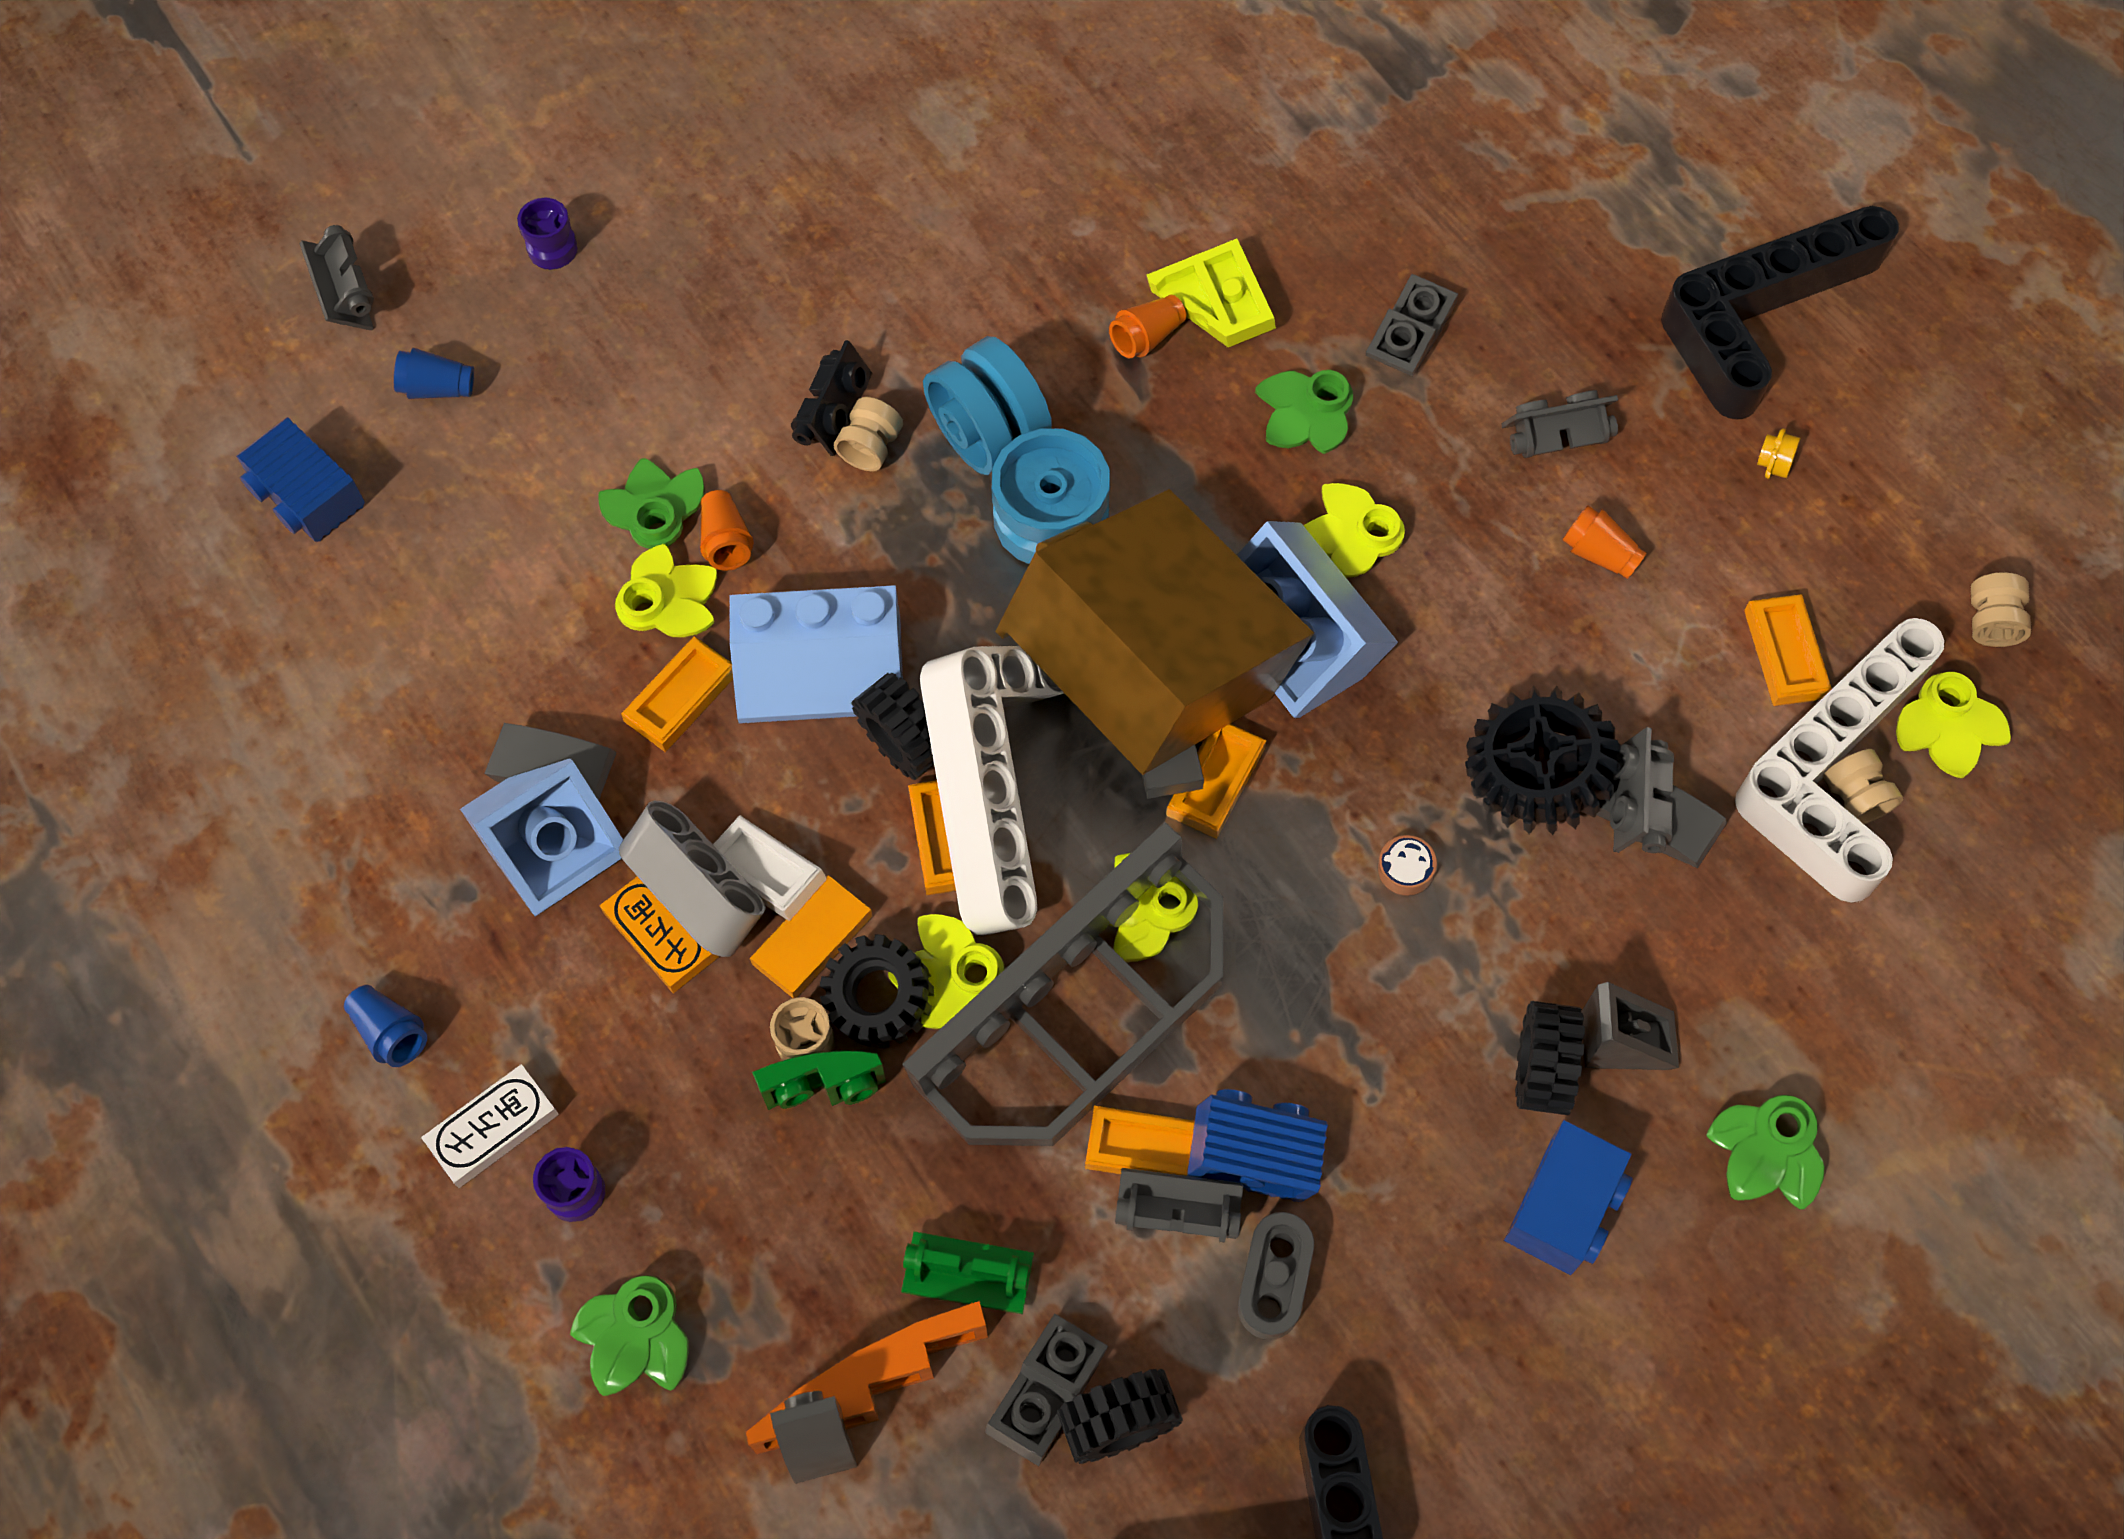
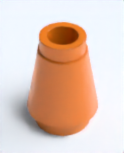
(1144, 326)
(724, 534)
(1603, 542)

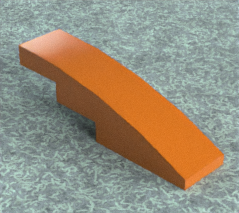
(882, 1367)

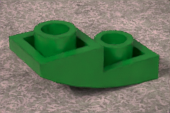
(843, 1074)

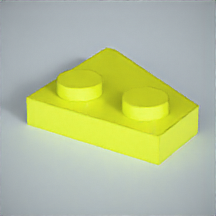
(1218, 293)

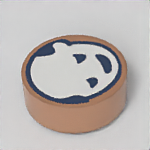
(1407, 865)

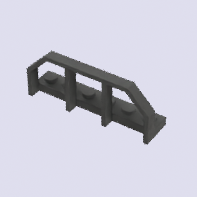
(1029, 981)

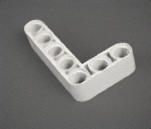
(1826, 743)
(978, 779)

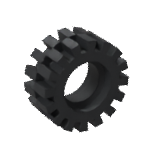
(896, 724)
(853, 967)
(1549, 1058)
(1119, 1416)

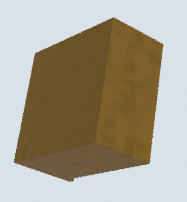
(1153, 628)

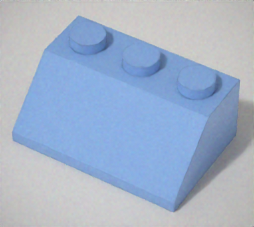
(1346, 630)
(811, 650)

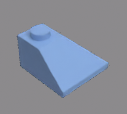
(545, 832)

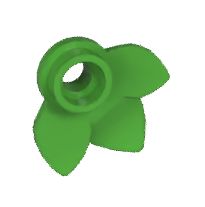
(1301, 412)
(653, 499)
(1764, 1157)
(632, 1345)

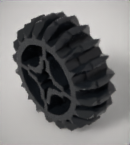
(1586, 748)

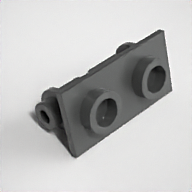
(337, 281)
(1582, 418)
(1635, 813)
(1179, 1203)

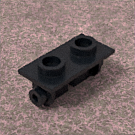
(839, 385)

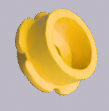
(1778, 454)

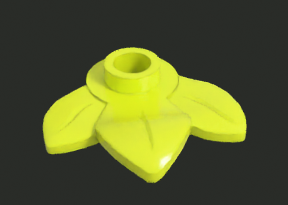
(1346, 527)
(673, 591)
(1948, 731)
(1151, 923)
(948, 956)

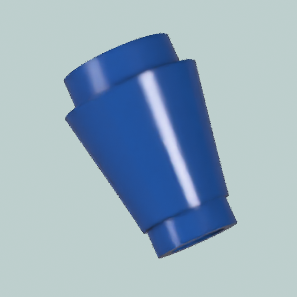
(431, 376)
(386, 1027)

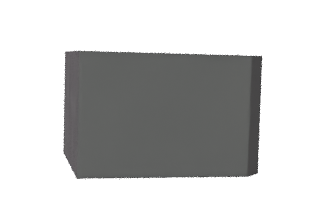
(1628, 1031)

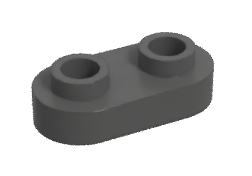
(1276, 1277)

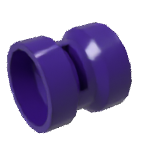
(547, 233)
(562, 1174)

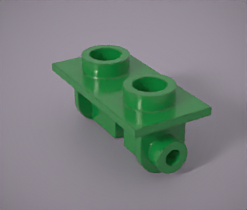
(967, 1272)

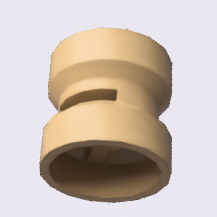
(870, 430)
(2000, 609)
(1862, 786)
(798, 1023)

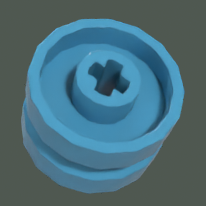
(985, 402)
(1046, 487)

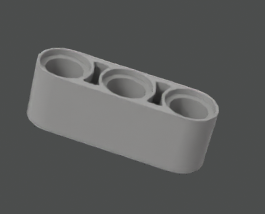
(691, 878)

